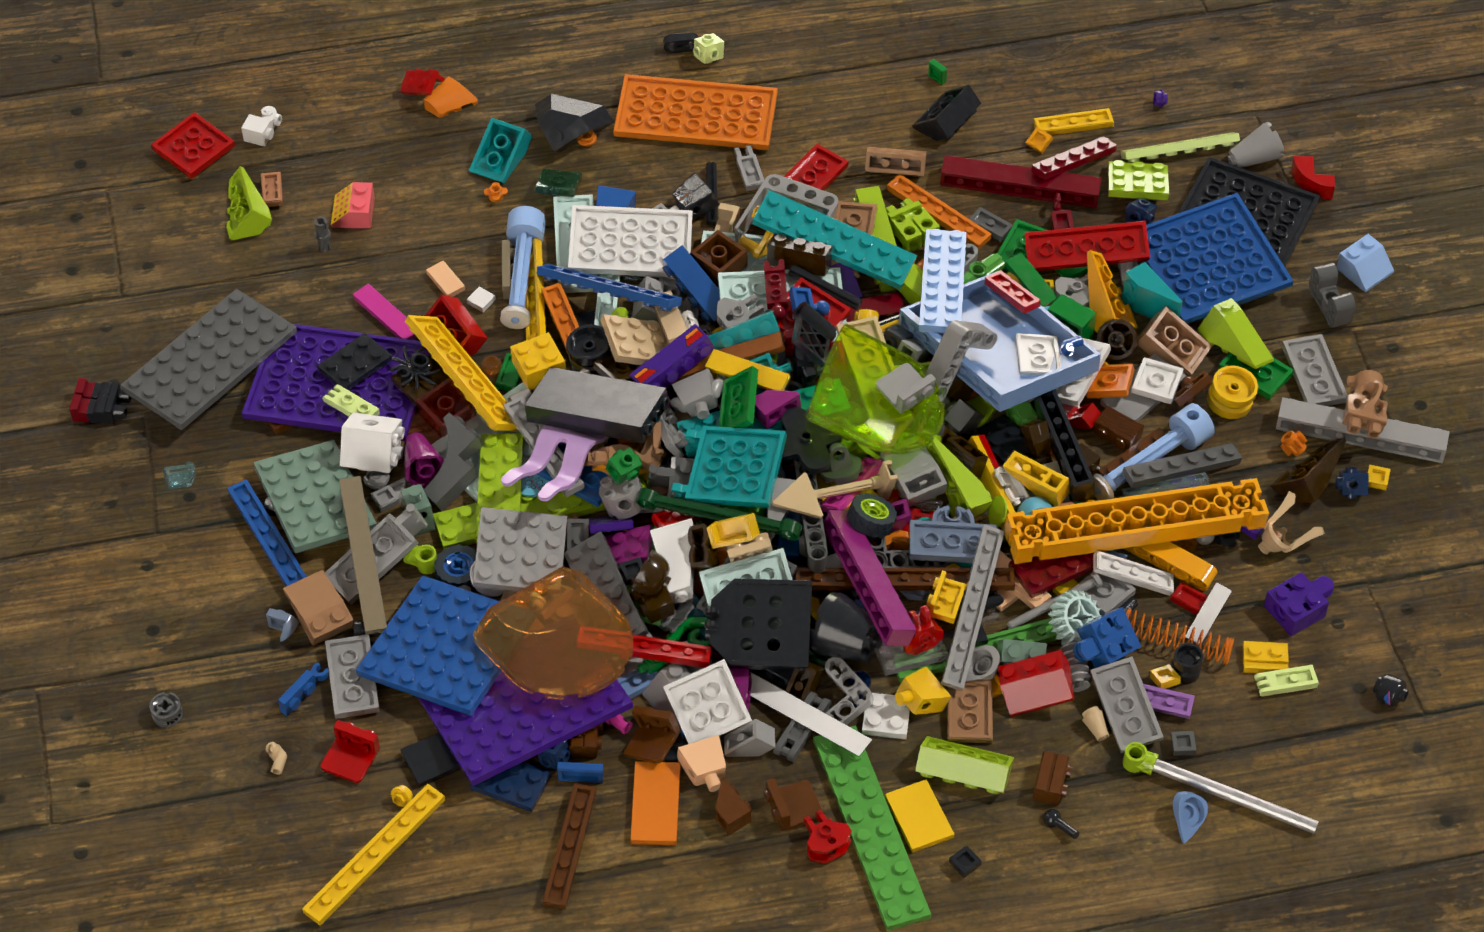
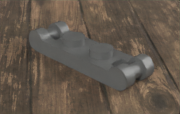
(798, 734)

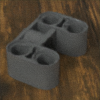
(1335, 307)

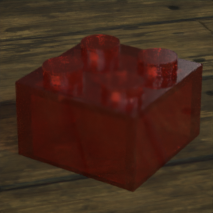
(443, 400)

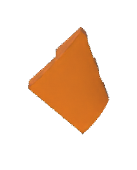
(448, 98)

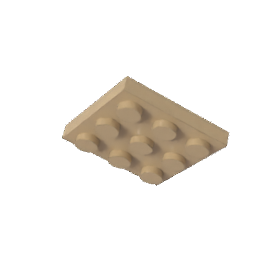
(633, 339)

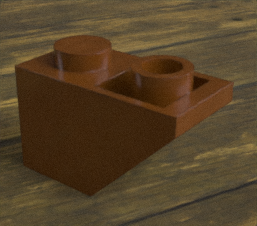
(730, 809)

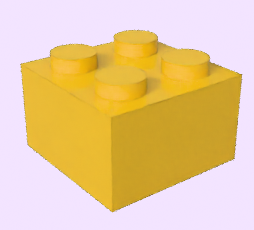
(535, 358)

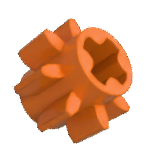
(1293, 443)

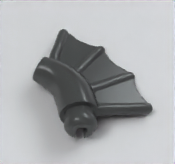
(681, 612)

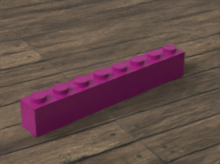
(869, 580)

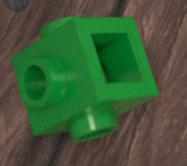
(624, 465)

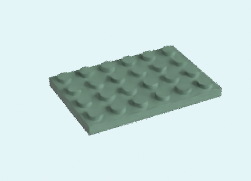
(308, 494)

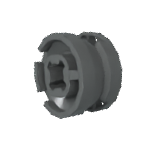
(165, 709)

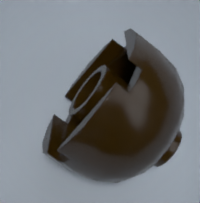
(1120, 336)
(652, 575)

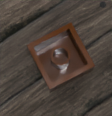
(720, 255)

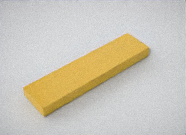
(1075, 122)
(729, 365)

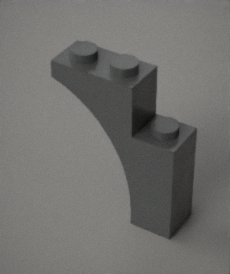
(456, 469)

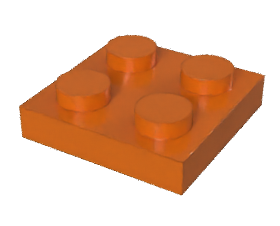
(1112, 381)

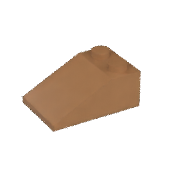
(1173, 341)
(318, 607)

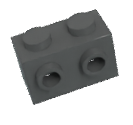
(963, 417)

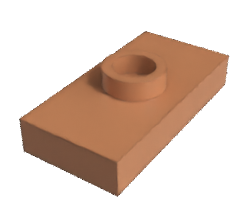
(272, 189)

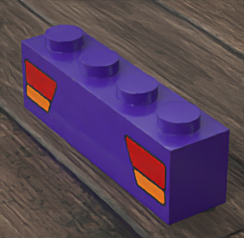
(674, 359)

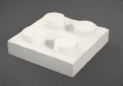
(1157, 380)
(886, 718)

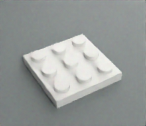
(707, 703)

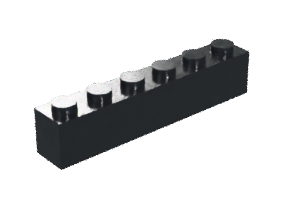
(1065, 446)

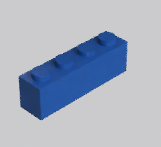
(694, 282)

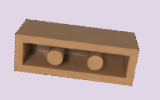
(895, 161)

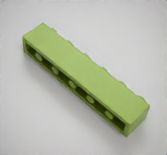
(882, 226)

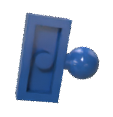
(800, 295)

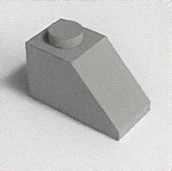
(750, 740)

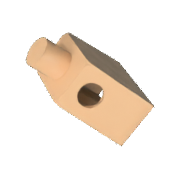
(703, 762)

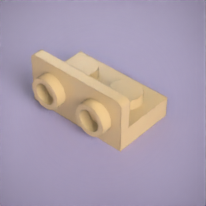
(747, 549)

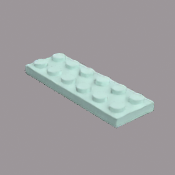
(562, 219)

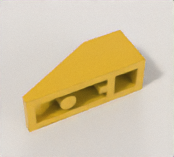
(1038, 478)

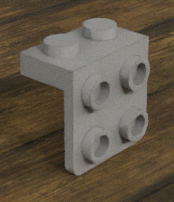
(906, 387)

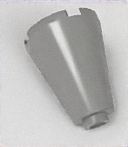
(1257, 148)

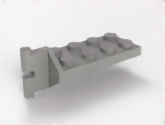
(390, 543)

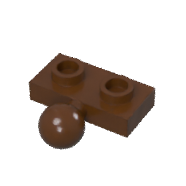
(1191, 386)

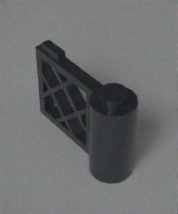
(817, 329)

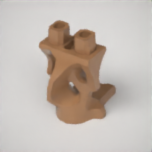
(1363, 413)

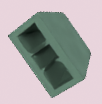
(416, 496)

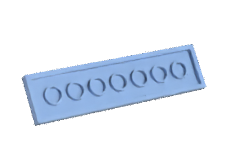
(942, 280)

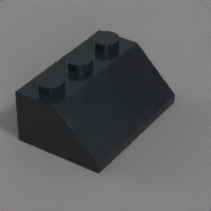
(948, 113)

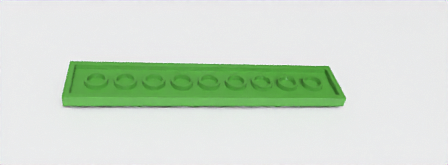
(873, 834)

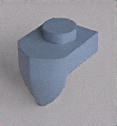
(282, 621)

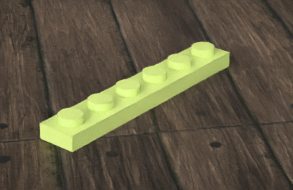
(1188, 146)

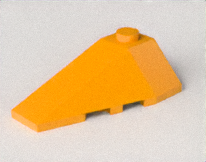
(1104, 294)

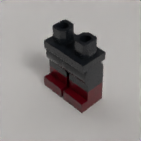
(803, 366)
(98, 402)

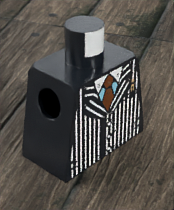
(694, 196)

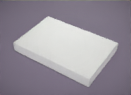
(1036, 353)

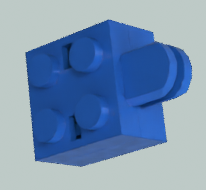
(1106, 639)

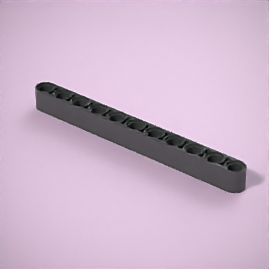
(811, 526)

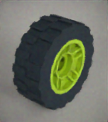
(871, 515)

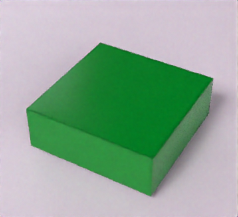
(937, 71)

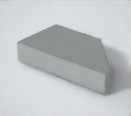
(389, 495)

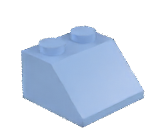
(1365, 263)

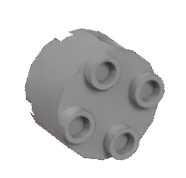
(620, 498)

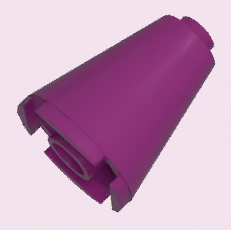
(420, 460)

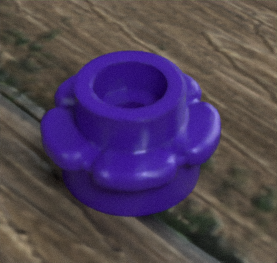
(1160, 98)

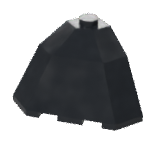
(569, 120)

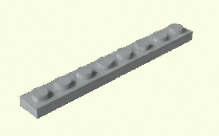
(972, 608)

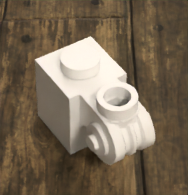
(261, 129)

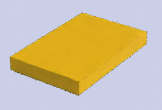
(919, 816)

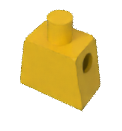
(922, 693)

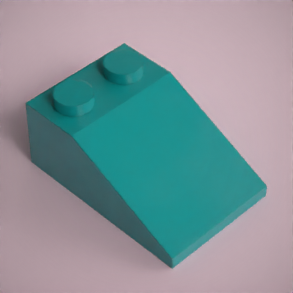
(500, 150)
(1148, 292)

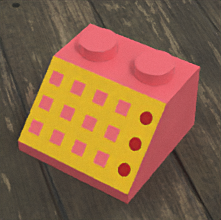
(353, 206)

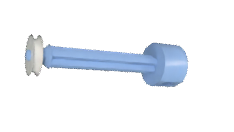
(522, 226)
(1188, 427)

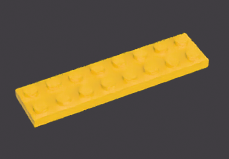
(462, 370)

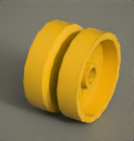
(1232, 392)

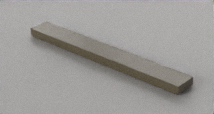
(363, 555)

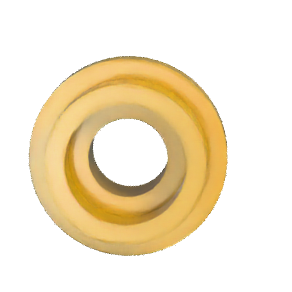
(401, 795)

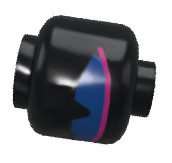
(1390, 689)

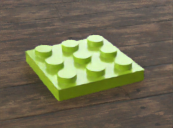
(1138, 180)

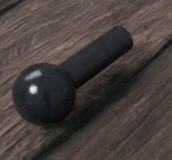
(1053, 818)

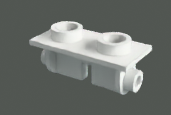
(1013, 488)

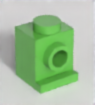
(1022, 413)

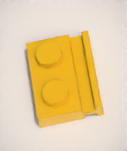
(1264, 656)

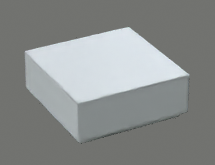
(481, 299)

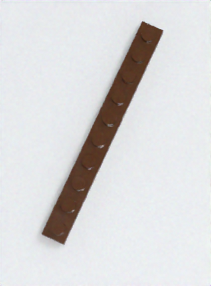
(904, 578)

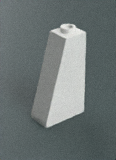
(673, 545)

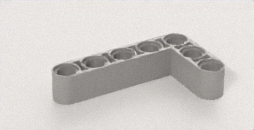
(952, 349)

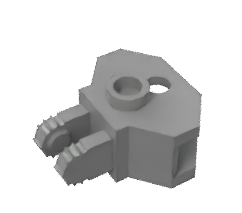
(1073, 288)
(734, 312)

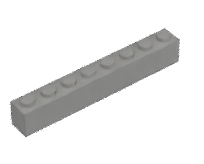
(1395, 438)

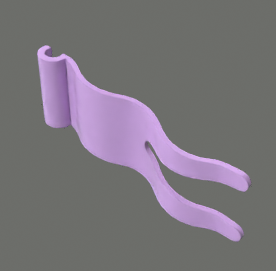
(576, 451)

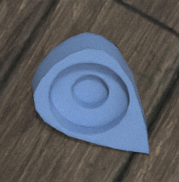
(1187, 813)

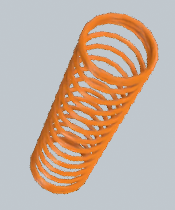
(1228, 644)

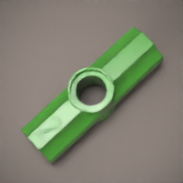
(985, 267)

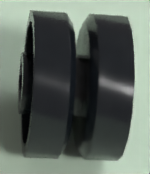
(586, 346)

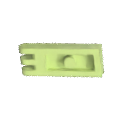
(349, 402)
(1286, 680)

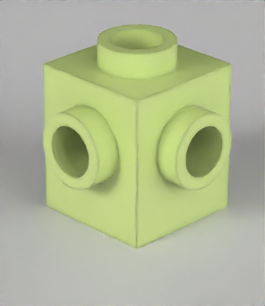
(708, 48)

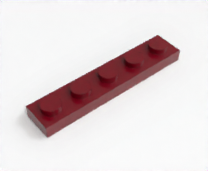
(1073, 158)

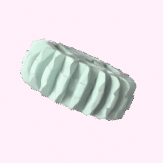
(1070, 612)

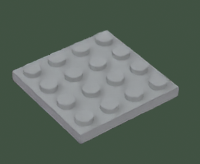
(517, 548)

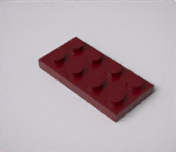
(1047, 574)

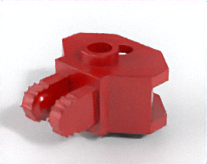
(927, 632)
(826, 838)

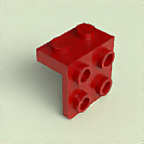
(351, 752)

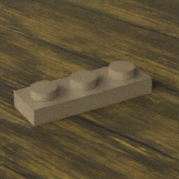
(507, 267)

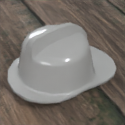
(983, 663)

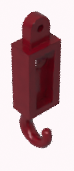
(1059, 218)

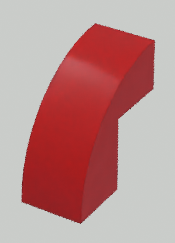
(1303, 174)
(1082, 416)

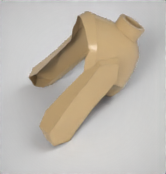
(1272, 536)

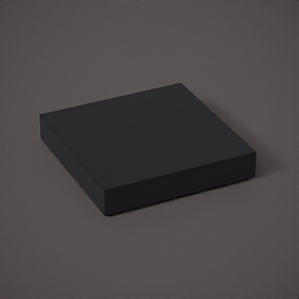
(429, 760)

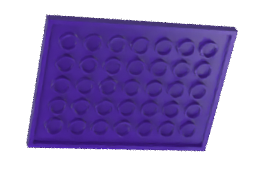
(292, 389)
(519, 725)

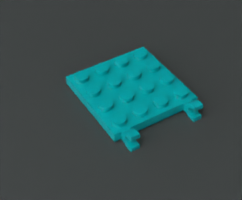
(733, 466)

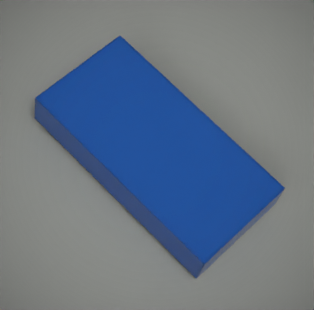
(580, 772)

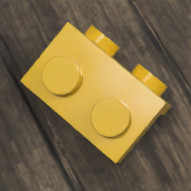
(946, 598)

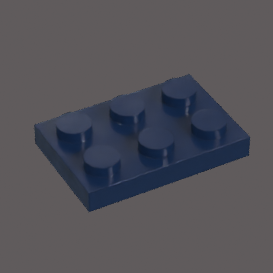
(516, 786)

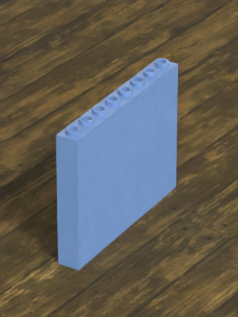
(996, 370)

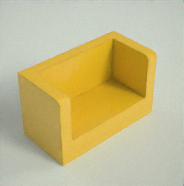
(733, 530)

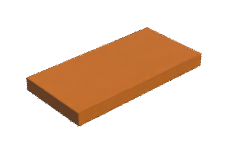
(655, 803)

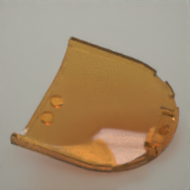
(557, 636)

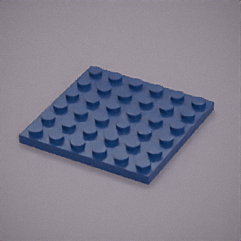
(1214, 257)
(433, 649)

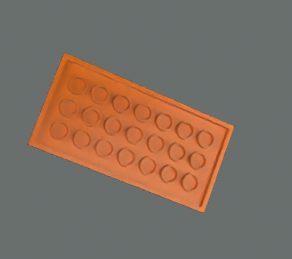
(696, 112)

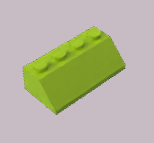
(964, 764)

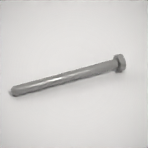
(1094, 581)

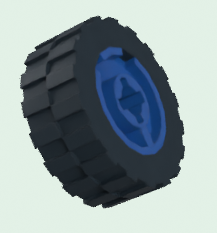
(449, 564)

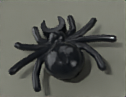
(417, 366)

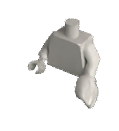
(698, 394)

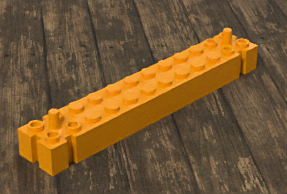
(1135, 520)

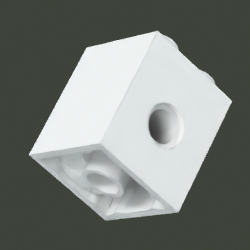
(371, 442)

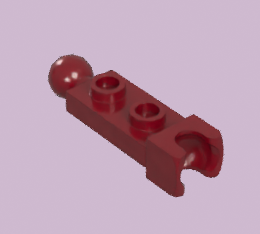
(776, 289)

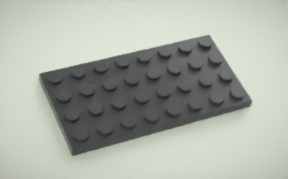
(208, 359)

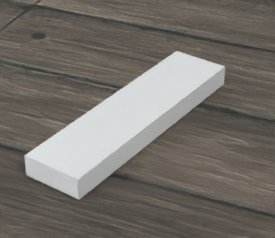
(1133, 573)

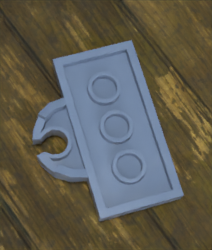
(945, 537)

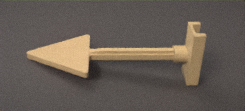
(802, 498)

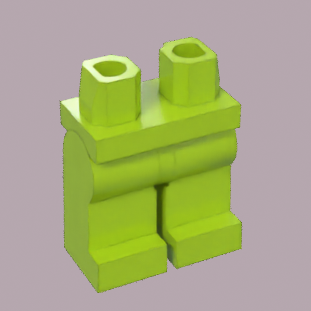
(910, 224)

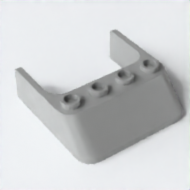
(794, 190)

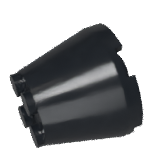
(844, 630)

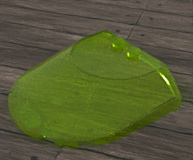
(855, 408)

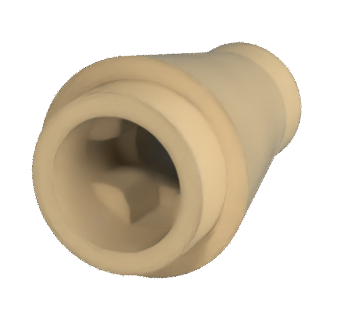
(1096, 723)

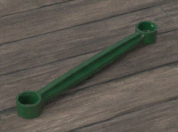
(650, 499)

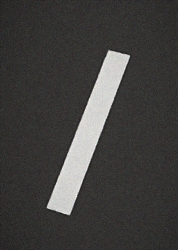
(808, 716)

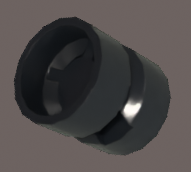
(1188, 662)

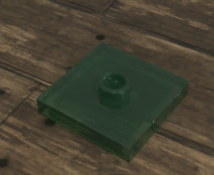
(558, 182)

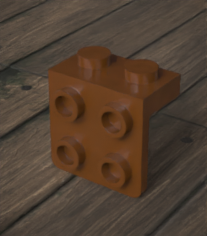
(654, 736)
(791, 803)

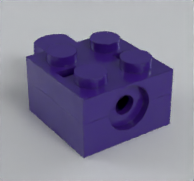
(1299, 602)

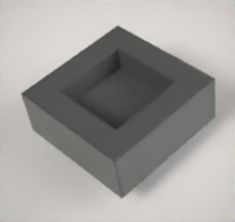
(1183, 743)

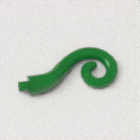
(692, 622)

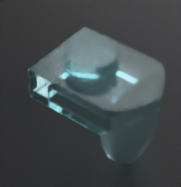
(180, 475)

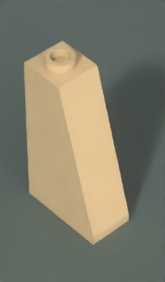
(670, 322)

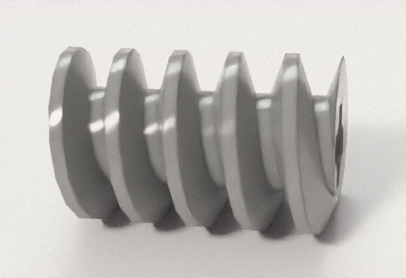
(1079, 669)

